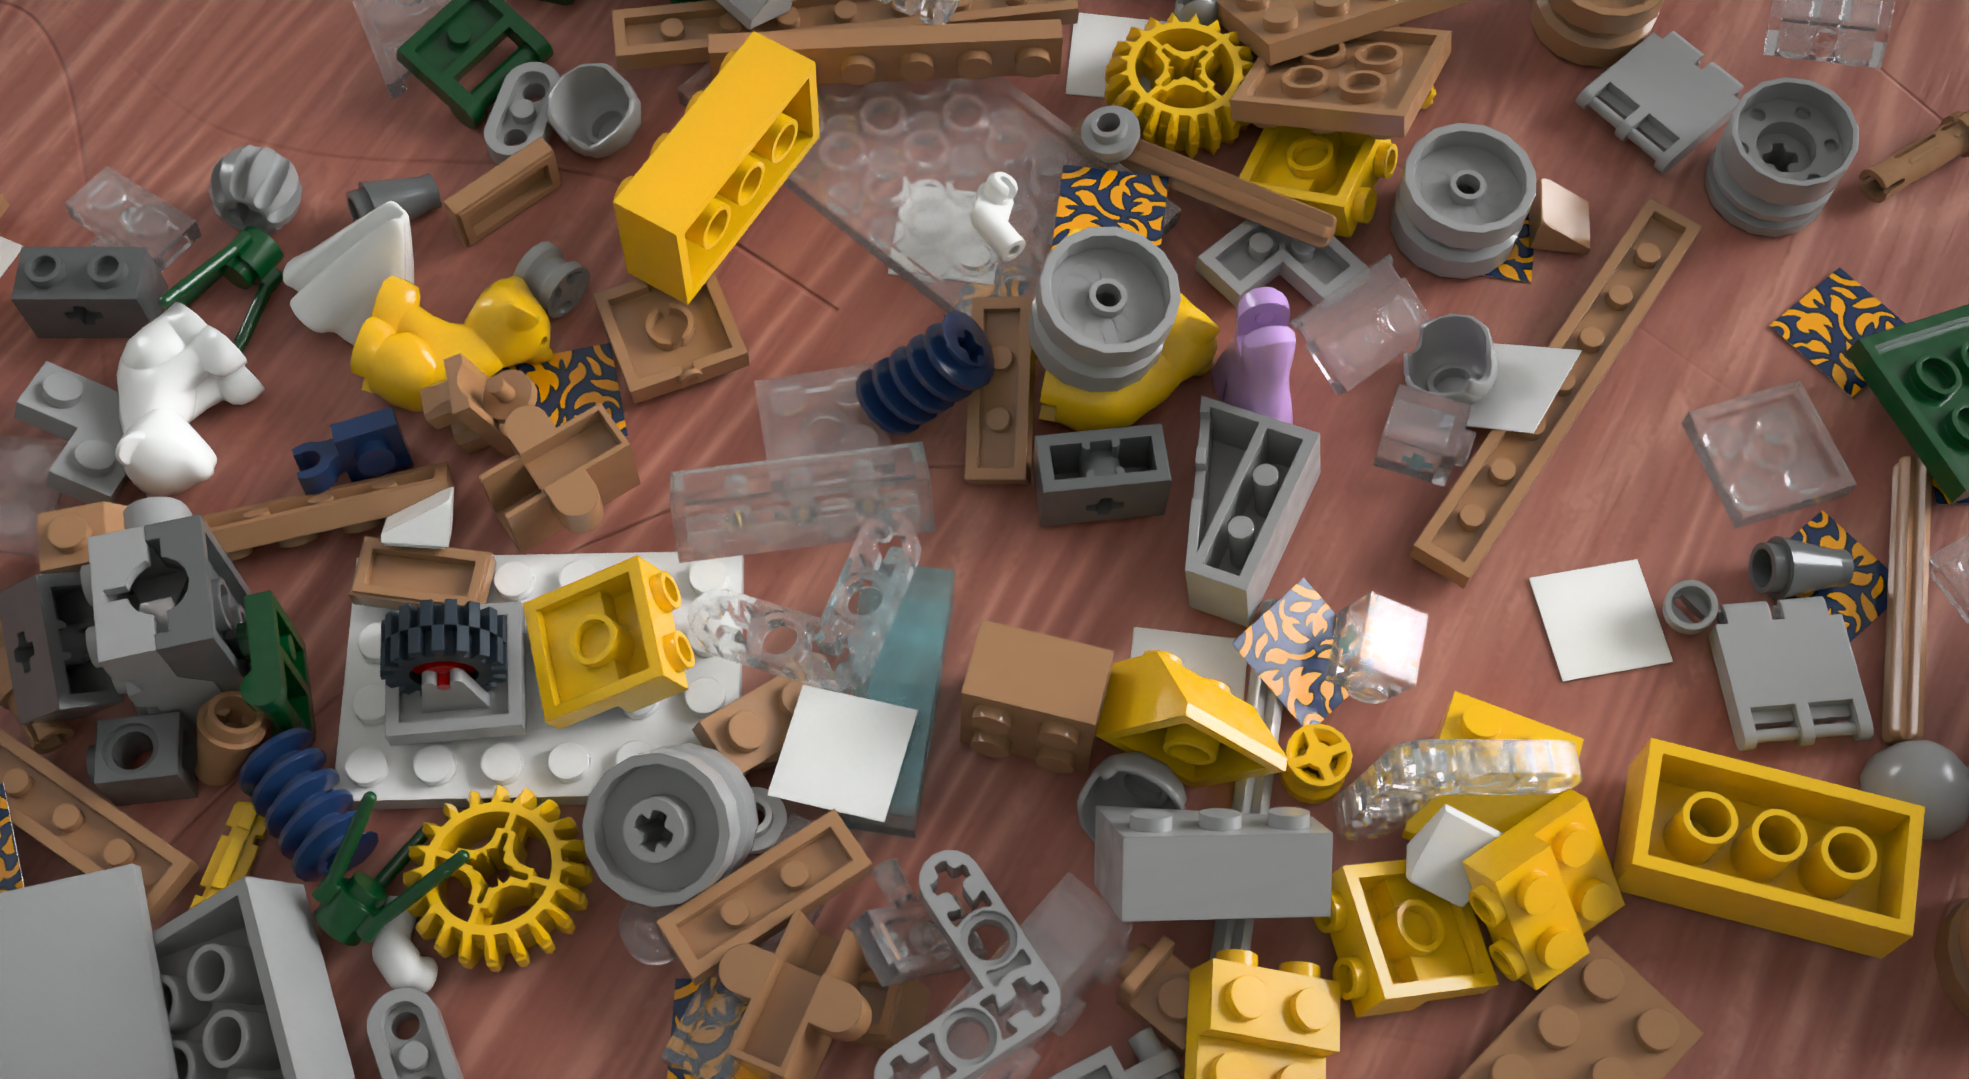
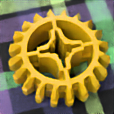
(1181, 65)
(549, 898)

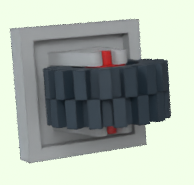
(453, 671)

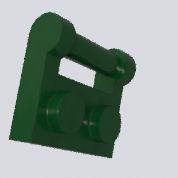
(458, 41)
(279, 666)

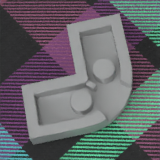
(1256, 255)
(89, 420)

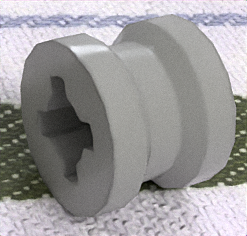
(553, 280)

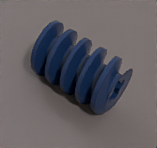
(927, 375)
(301, 803)

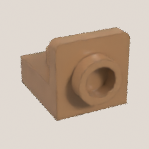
(1157, 991)

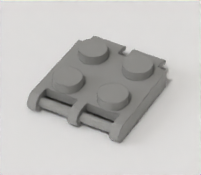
(1663, 98)
(1788, 673)

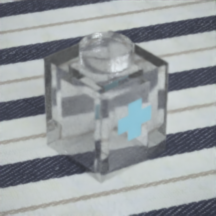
(1424, 436)
(1376, 648)

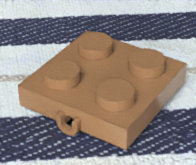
(666, 342)

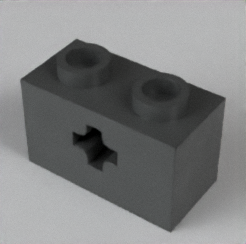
(87, 291)
(1101, 475)
(48, 652)

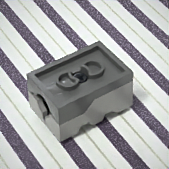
(165, 615)

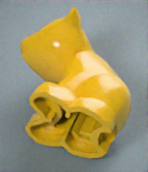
(407, 346)
(1185, 354)

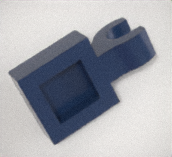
(359, 446)

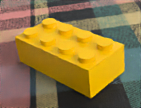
(718, 167)
(1770, 848)

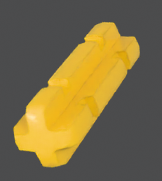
(233, 853)

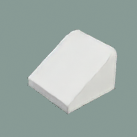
(422, 524)
(1438, 851)

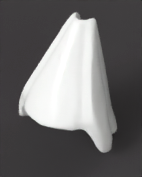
(345, 272)

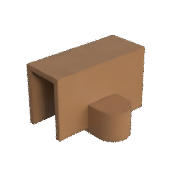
(558, 474)
(795, 1000)

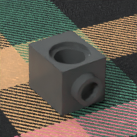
(163, 777)

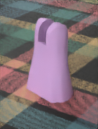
(1258, 357)

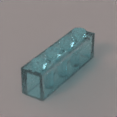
(910, 677)

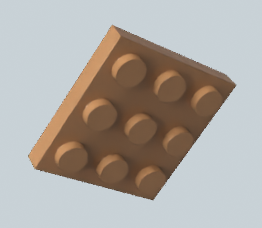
(1351, 87)

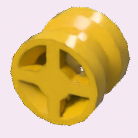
(1322, 750)

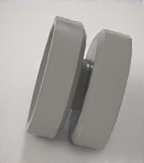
(1462, 200)
(1103, 308)
(669, 824)

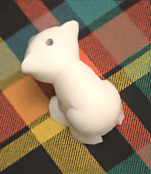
(166, 381)

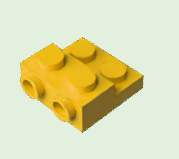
(1323, 170)
(607, 643)
(1543, 889)
(1401, 941)
(1260, 1019)

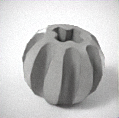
(255, 189)

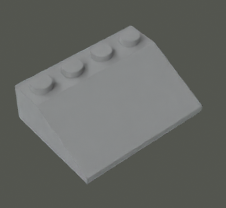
(82, 981)
(250, 987)

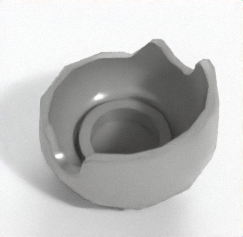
(594, 110)
(1452, 359)
(1924, 776)
(1129, 781)

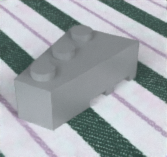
(1244, 505)
(1212, 863)

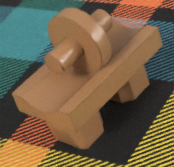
(476, 404)

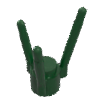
(244, 262)
(354, 906)

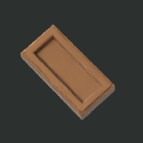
(503, 192)
(407, 575)

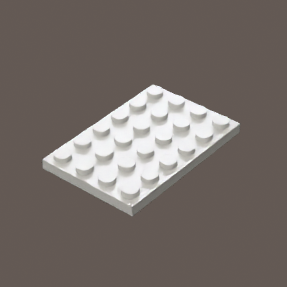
(546, 760)

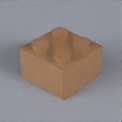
(1034, 697)

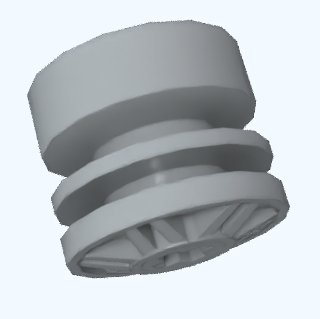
(1781, 156)

